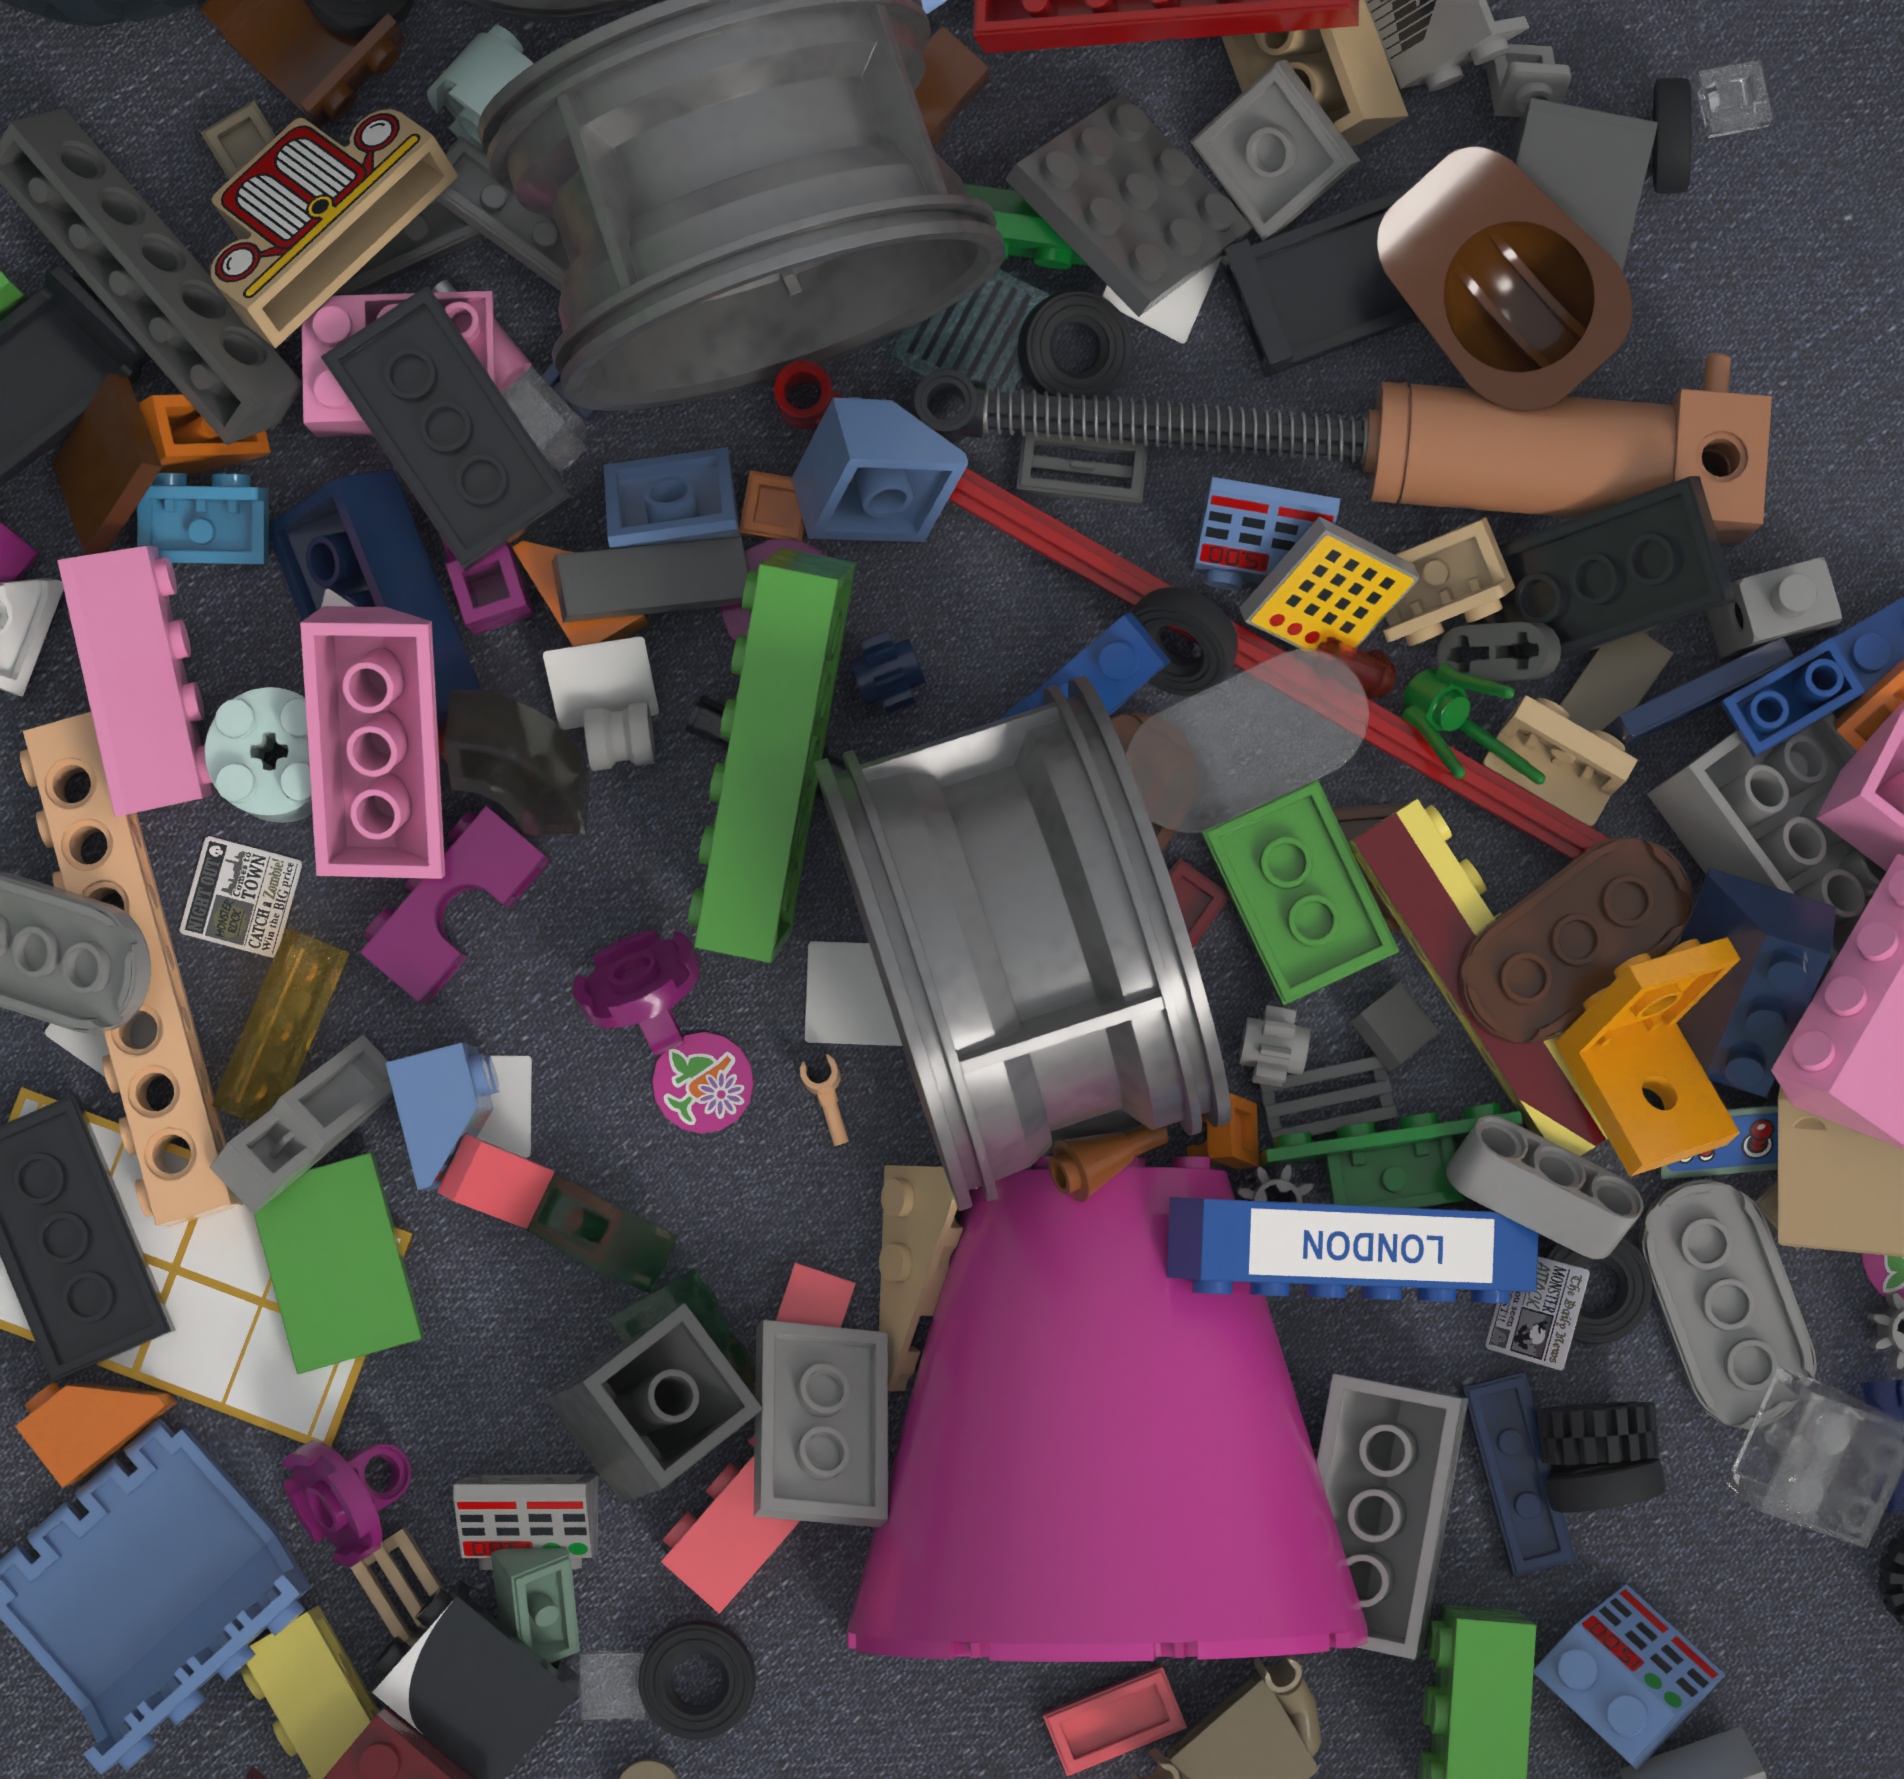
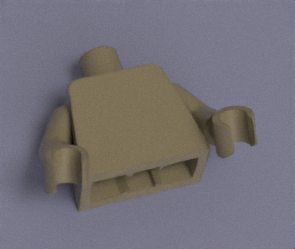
(1256, 1733)

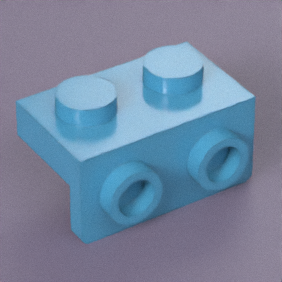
(205, 522)

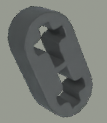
(1498, 638)

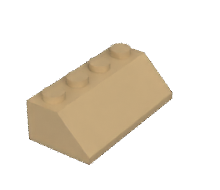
(1337, 65)

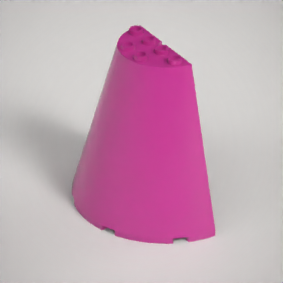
(1100, 1452)

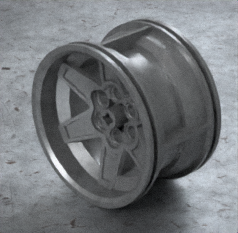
(736, 192)
(1027, 938)

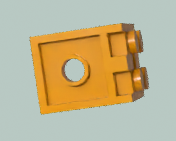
(1633, 1043)

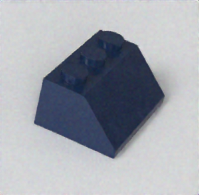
(1759, 1002)

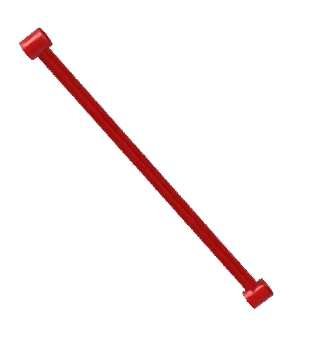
(1132, 583)

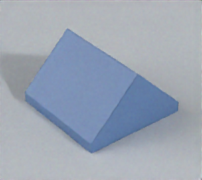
(671, 499)

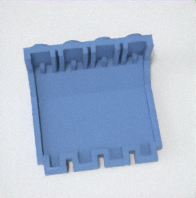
(149, 1590)

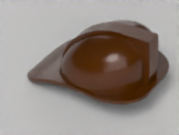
(1504, 280)

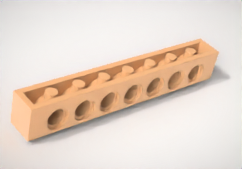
(51, 758)

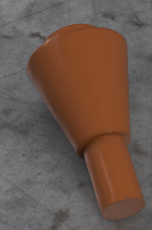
(1089, 1162)

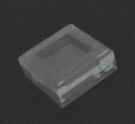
(611, 1685)

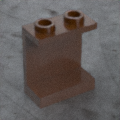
(301, 56)

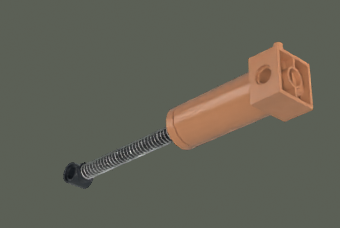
(1443, 442)

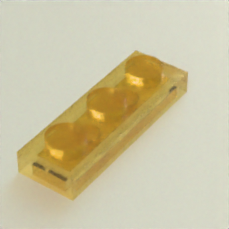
(280, 1025)

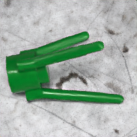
(1439, 703)

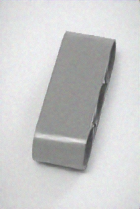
(1544, 1187)

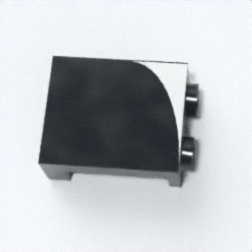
(471, 1685)

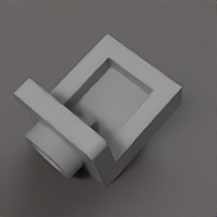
(1523, 75)

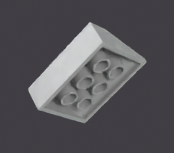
(1762, 822)

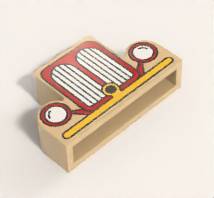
(319, 213)

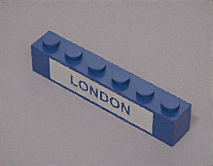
(1349, 1246)

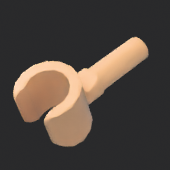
(828, 1100)

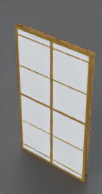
(224, 1310)

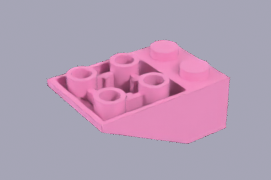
(325, 404)

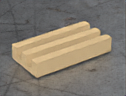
(378, 1594)

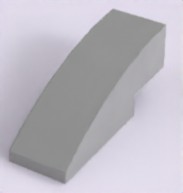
(304, 1124)

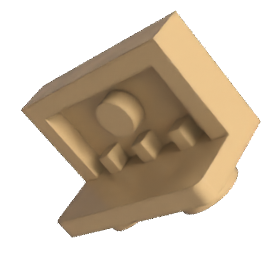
(1457, 576)
(1578, 764)

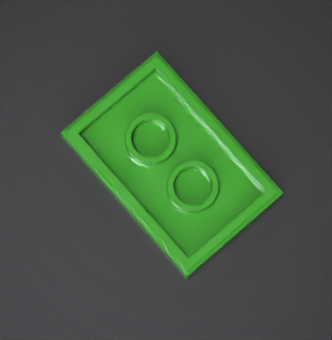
(1299, 893)
(337, 1265)

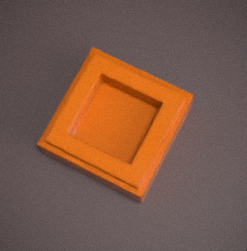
(771, 508)

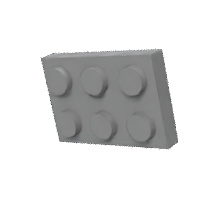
(821, 1424)

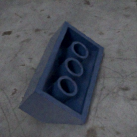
(367, 549)

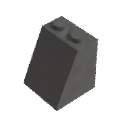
(1587, 166)
(654, 1405)

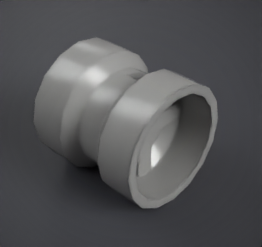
(619, 736)

